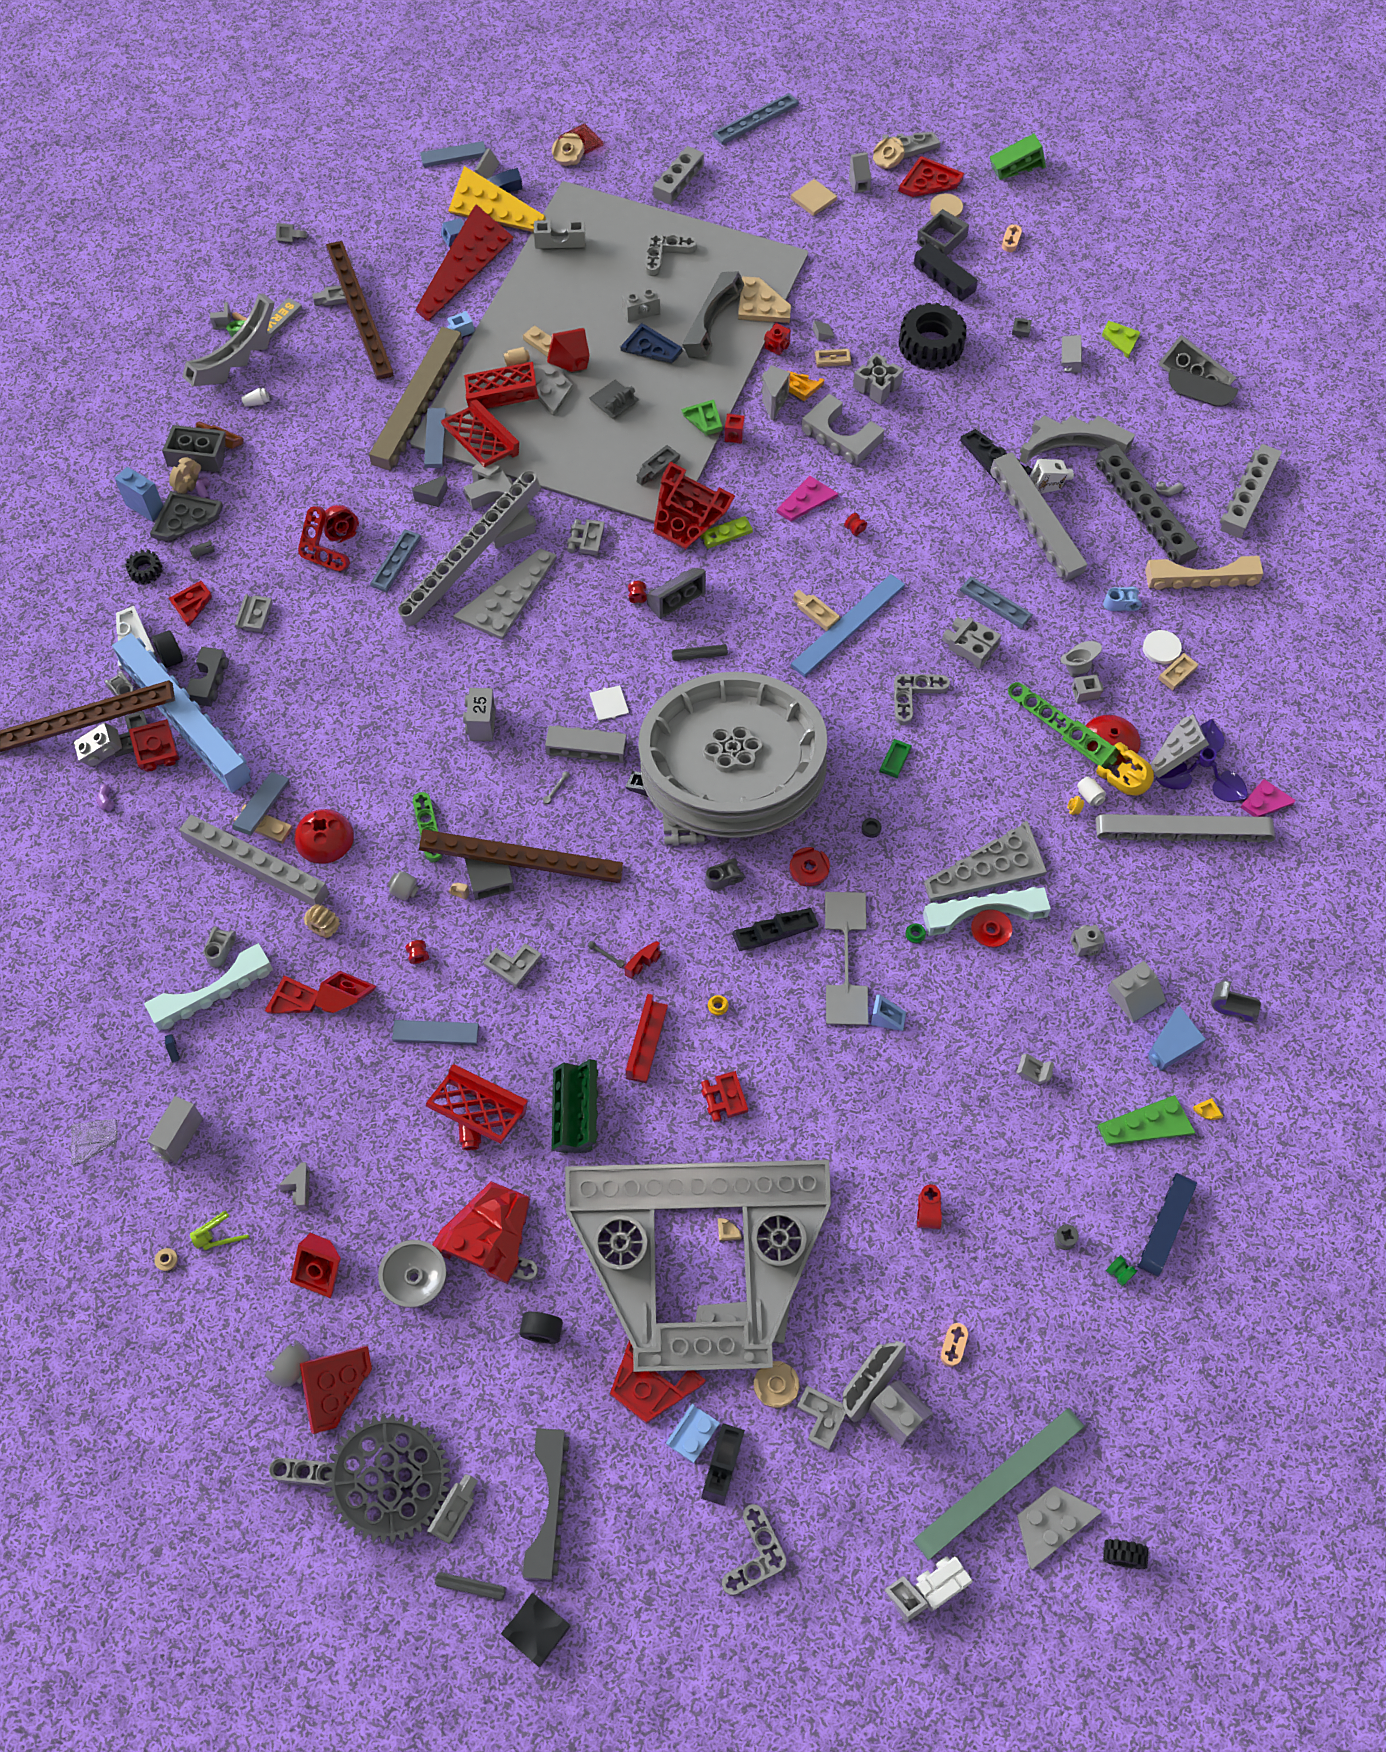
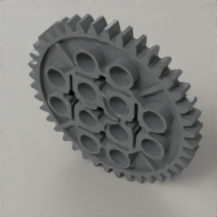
(345, 1482)

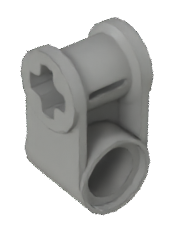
(119, 684)
(220, 943)

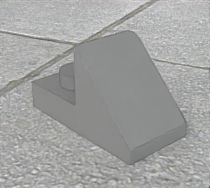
(298, 1181)

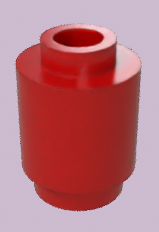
(469, 1138)

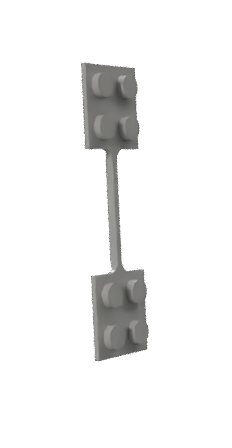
(846, 1002)

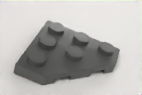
(183, 515)

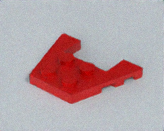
(647, 1392)

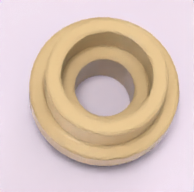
(170, 1264)

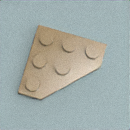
(762, 303)

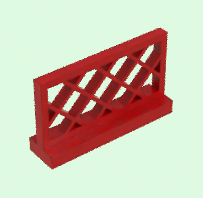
(502, 394)
(492, 428)
(485, 1093)

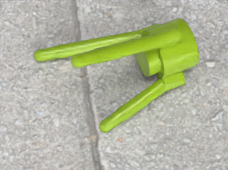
(202, 1236)

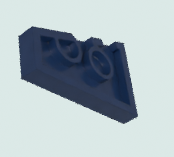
(651, 344)

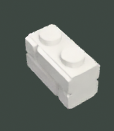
(942, 1583)

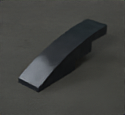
(775, 929)

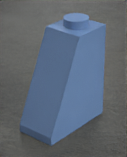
(1175, 1041)

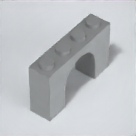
(853, 447)
(489, 491)

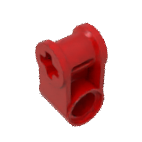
(929, 1211)

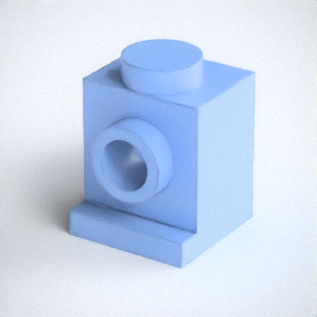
(461, 323)

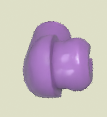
(200, 487)
(102, 798)

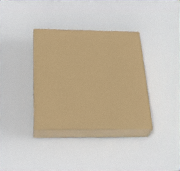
(813, 197)

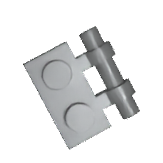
(591, 538)
(671, 827)

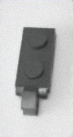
(657, 464)

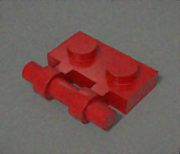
(731, 1094)

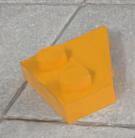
(802, 386)

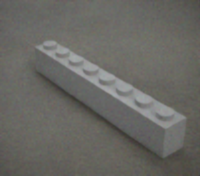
(1038, 517)
(254, 861)

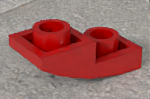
(647, 955)

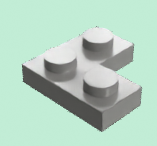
(513, 969)
(828, 1415)

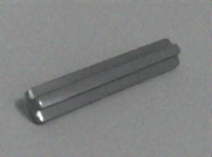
(699, 652)
(470, 1586)

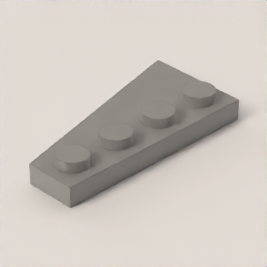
(735, 1312)

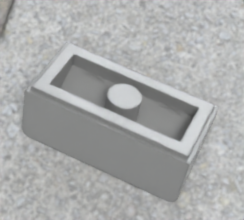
(487, 164)

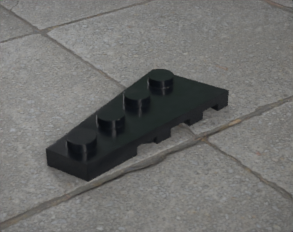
(984, 450)

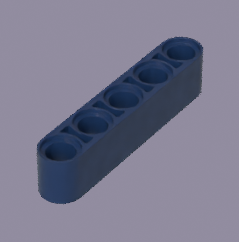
(1167, 1225)

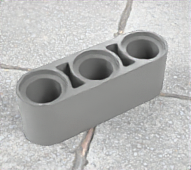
(293, 1471)

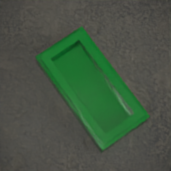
(895, 758)

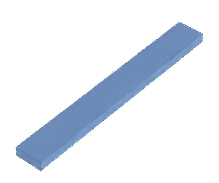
(847, 625)

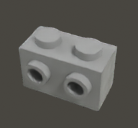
(98, 744)

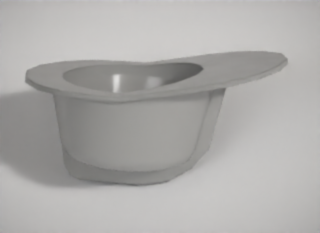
(1080, 657)

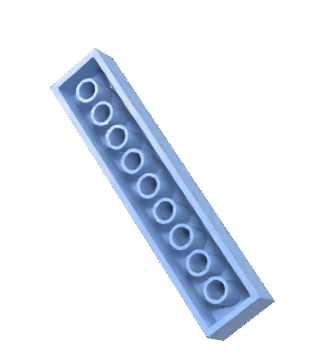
(184, 714)

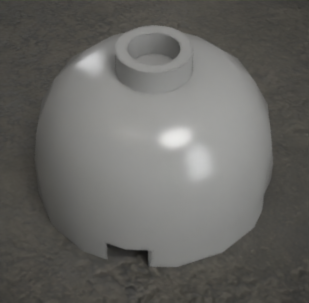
(287, 1365)

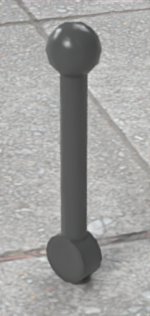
(619, 963)

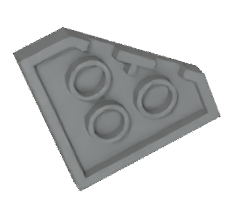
(1181, 744)

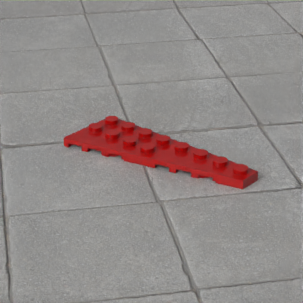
(471, 251)

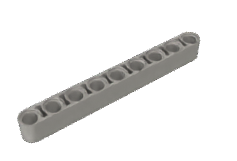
(1185, 827)

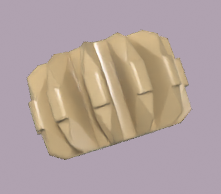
(321, 921)

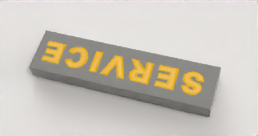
(283, 315)

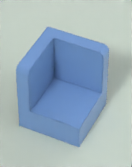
(450, 230)

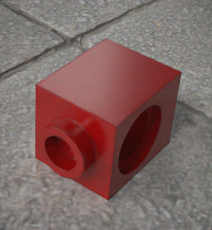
(734, 428)

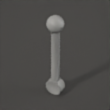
(547, 799)

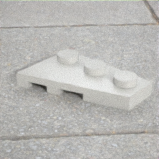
(129, 622)

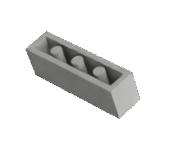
(586, 744)

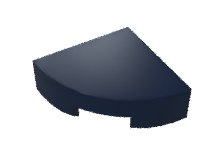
(171, 1048)

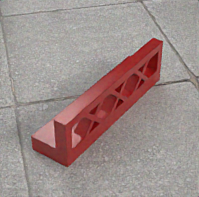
(646, 1040)

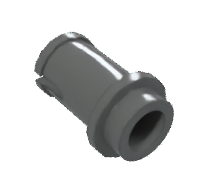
(201, 549)

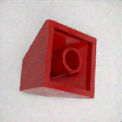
(569, 350)
(341, 991)
(316, 1265)

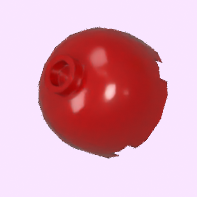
(340, 520)

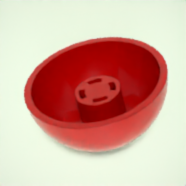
(323, 836)

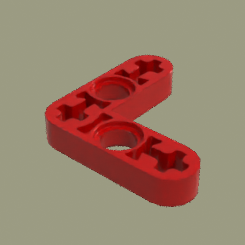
(313, 543)

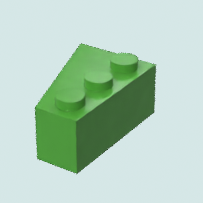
(1018, 157)

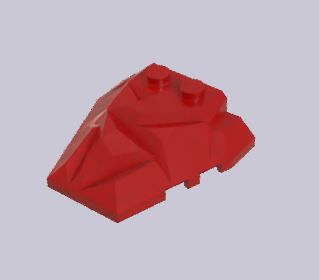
(687, 507)
(487, 1231)

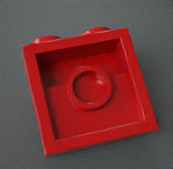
(154, 745)

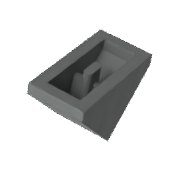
(431, 491)

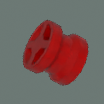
(855, 524)
(637, 592)
(417, 952)

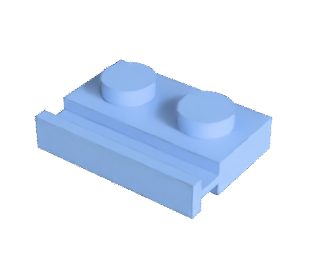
(692, 1433)

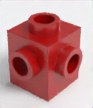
(777, 339)

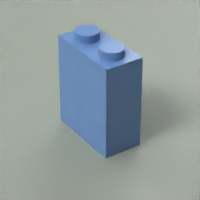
(139, 493)

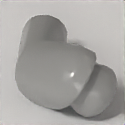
(1168, 491)

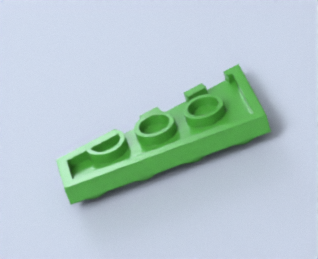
(1148, 1123)

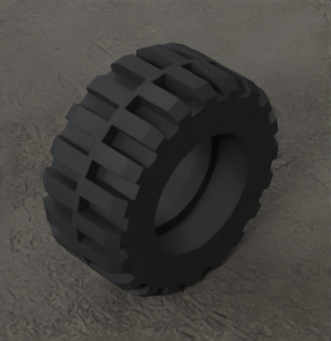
(928, 351)

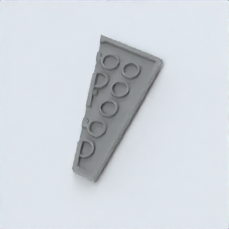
(503, 602)
(993, 865)

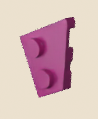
(1266, 799)

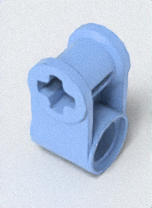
(1122, 599)

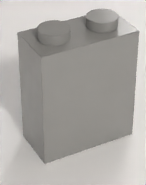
(175, 1130)

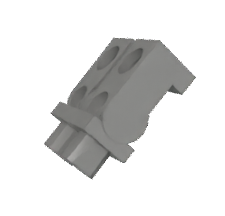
(972, 640)

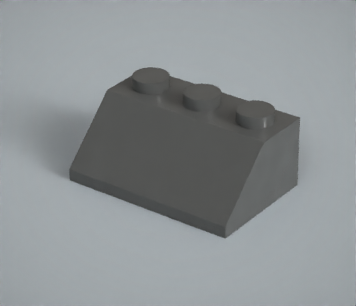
(198, 444)
(677, 592)

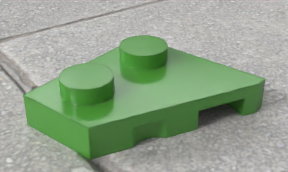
(704, 417)

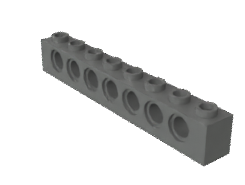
(1146, 505)

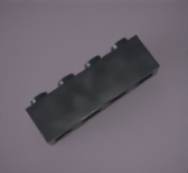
(945, 272)

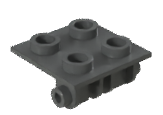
(614, 398)

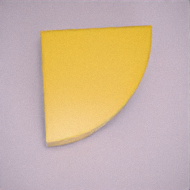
(1208, 1110)

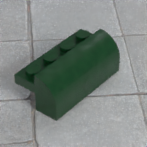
(574, 1107)

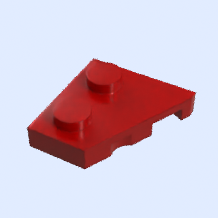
(191, 601)
(292, 998)

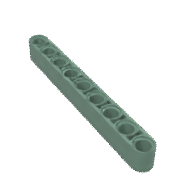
(998, 1483)

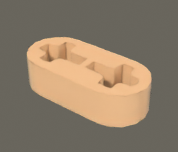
(1013, 238)
(959, 1346)

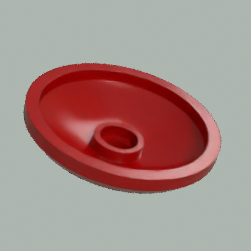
(1124, 730)

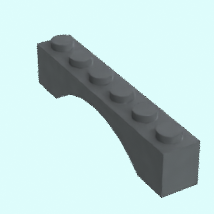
(725, 290)
(540, 1556)

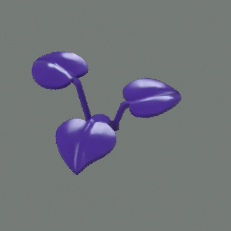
(1228, 787)

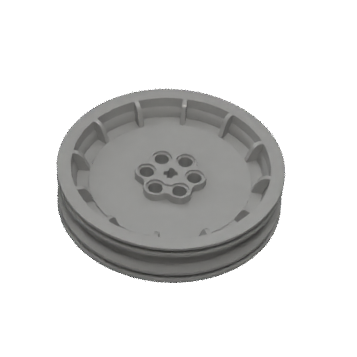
(733, 754)

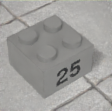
(480, 714)

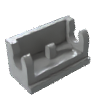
(1072, 353)

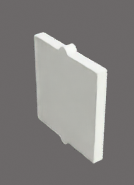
(609, 703)

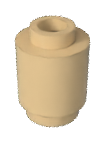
(516, 356)

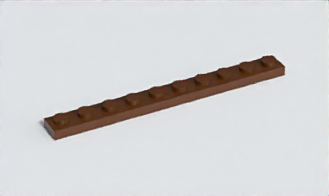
(359, 310)
(86, 715)
(520, 856)

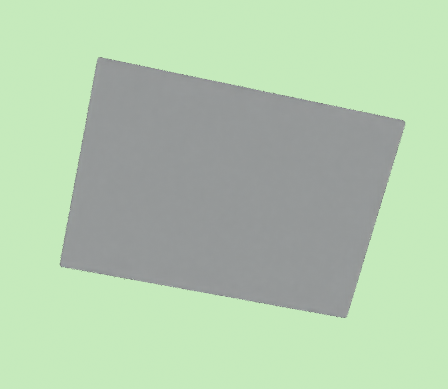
(574, 288)

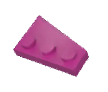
(805, 498)

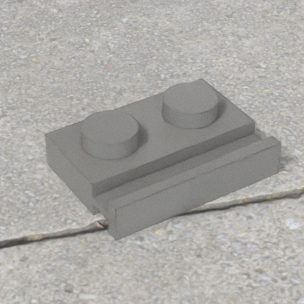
(254, 613)

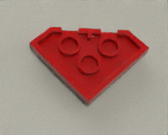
(929, 178)
(332, 1385)

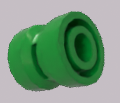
(1121, 1270)

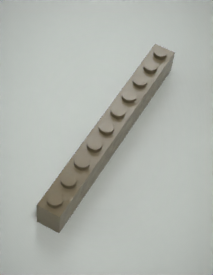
(416, 399)

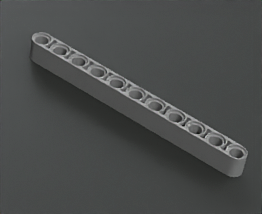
(469, 548)

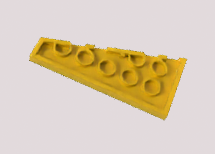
(496, 202)

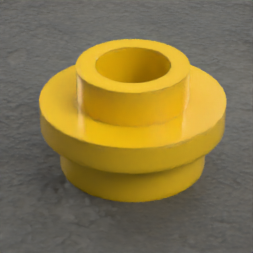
(1075, 805)
(718, 999)

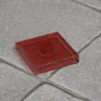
(588, 137)

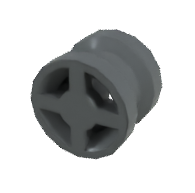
(1063, 1241)

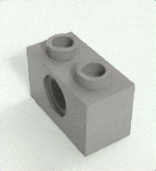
(641, 304)

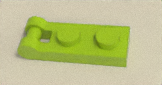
(727, 532)

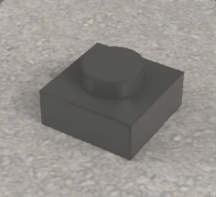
(1021, 327)

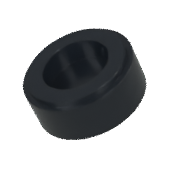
(871, 827)

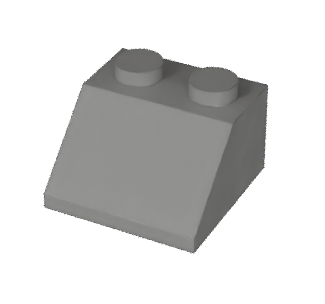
(775, 389)
(1137, 991)

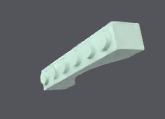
(1027, 904)
(170, 1008)

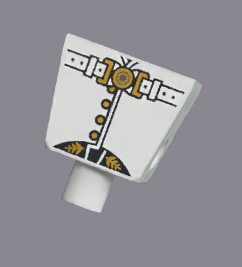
(1050, 475)

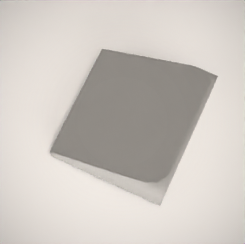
(822, 331)

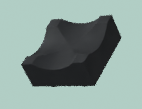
(535, 1630)

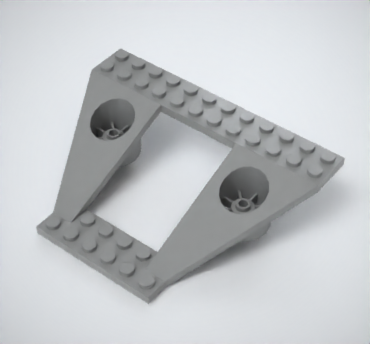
(764, 1191)

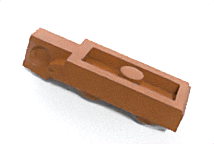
(231, 440)

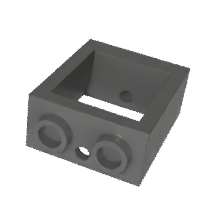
(943, 219)

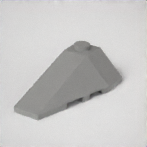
(1189, 357)

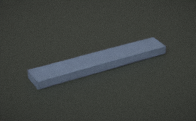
(755, 118)

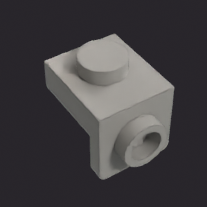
(1035, 1070)

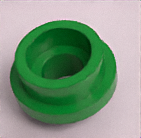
(915, 928)

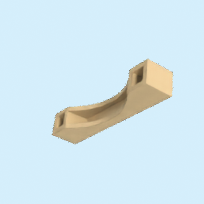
(1164, 574)

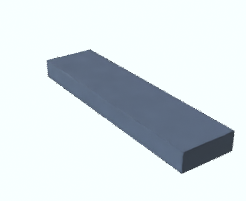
(452, 154)
(434, 438)
(395, 560)
(996, 602)
(260, 803)
(435, 1032)

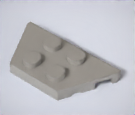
(551, 386)
(1052, 1522)

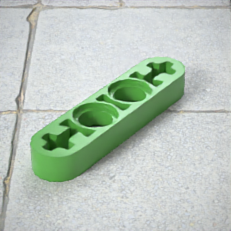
(431, 825)

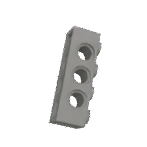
(678, 175)

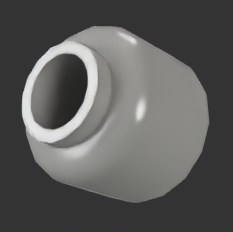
(403, 885)

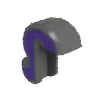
(1234, 1003)

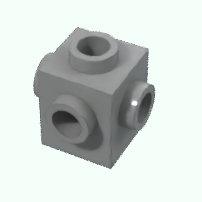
(1087, 940)

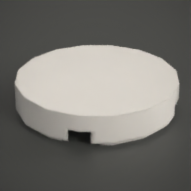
(1162, 647)

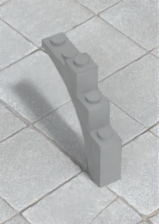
(236, 352)
(1074, 432)

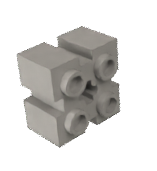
(878, 378)

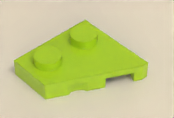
(1121, 337)

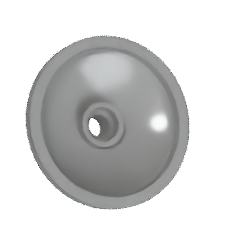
(409, 1259)

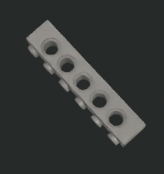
(1250, 491)

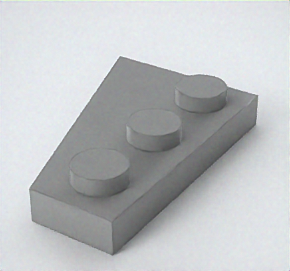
(917, 143)

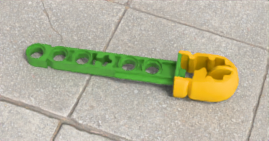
(1105, 754)

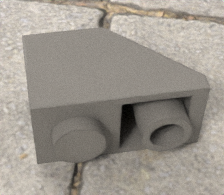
(859, 172)

